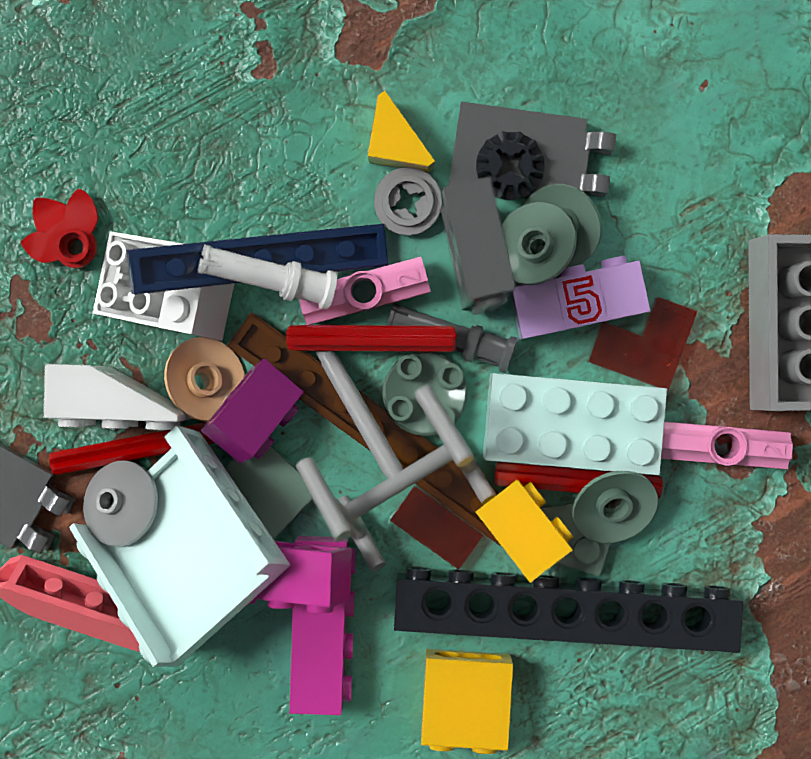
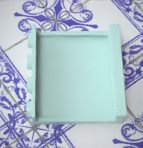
(193, 563)

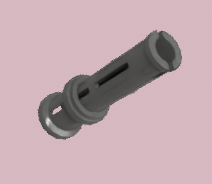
(471, 342)

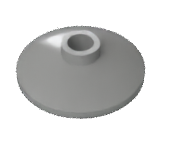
(132, 508)

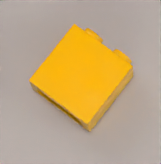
(466, 700)

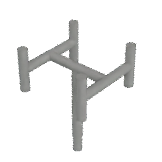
(342, 513)

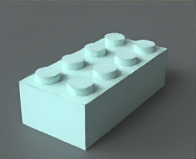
(574, 424)

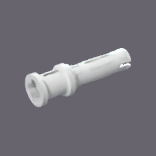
(289, 280)

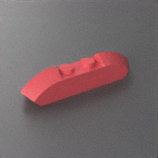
(63, 600)

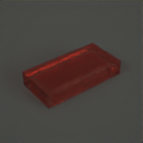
(436, 527)

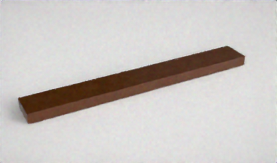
(447, 484)

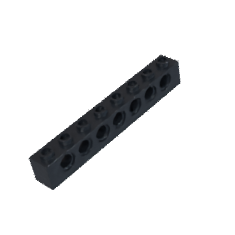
(717, 630)

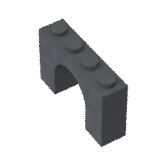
(476, 245)

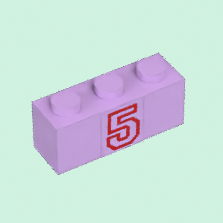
(580, 298)

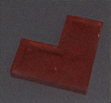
(652, 355)

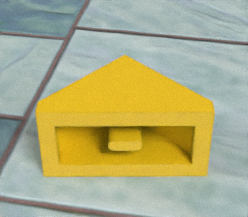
(394, 141)

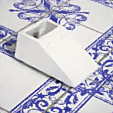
(190, 311)
(89, 393)

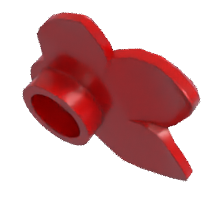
(59, 227)

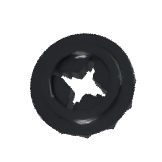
(531, 164)

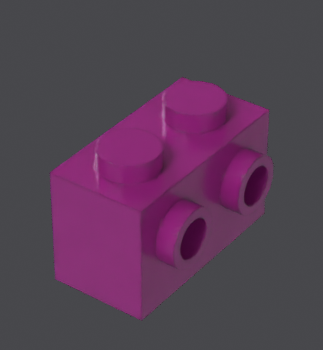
(253, 412)

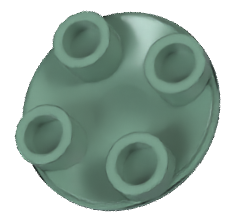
(415, 372)

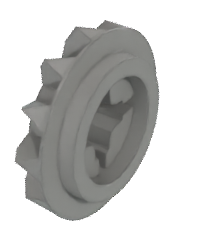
(414, 182)

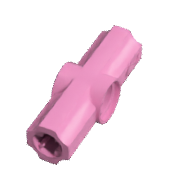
(392, 285)
(748, 447)

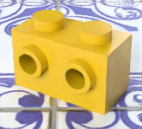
(525, 530)

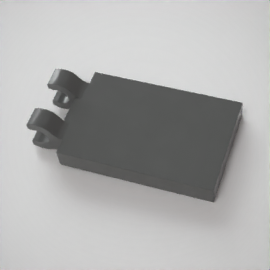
(559, 137)
(23, 492)

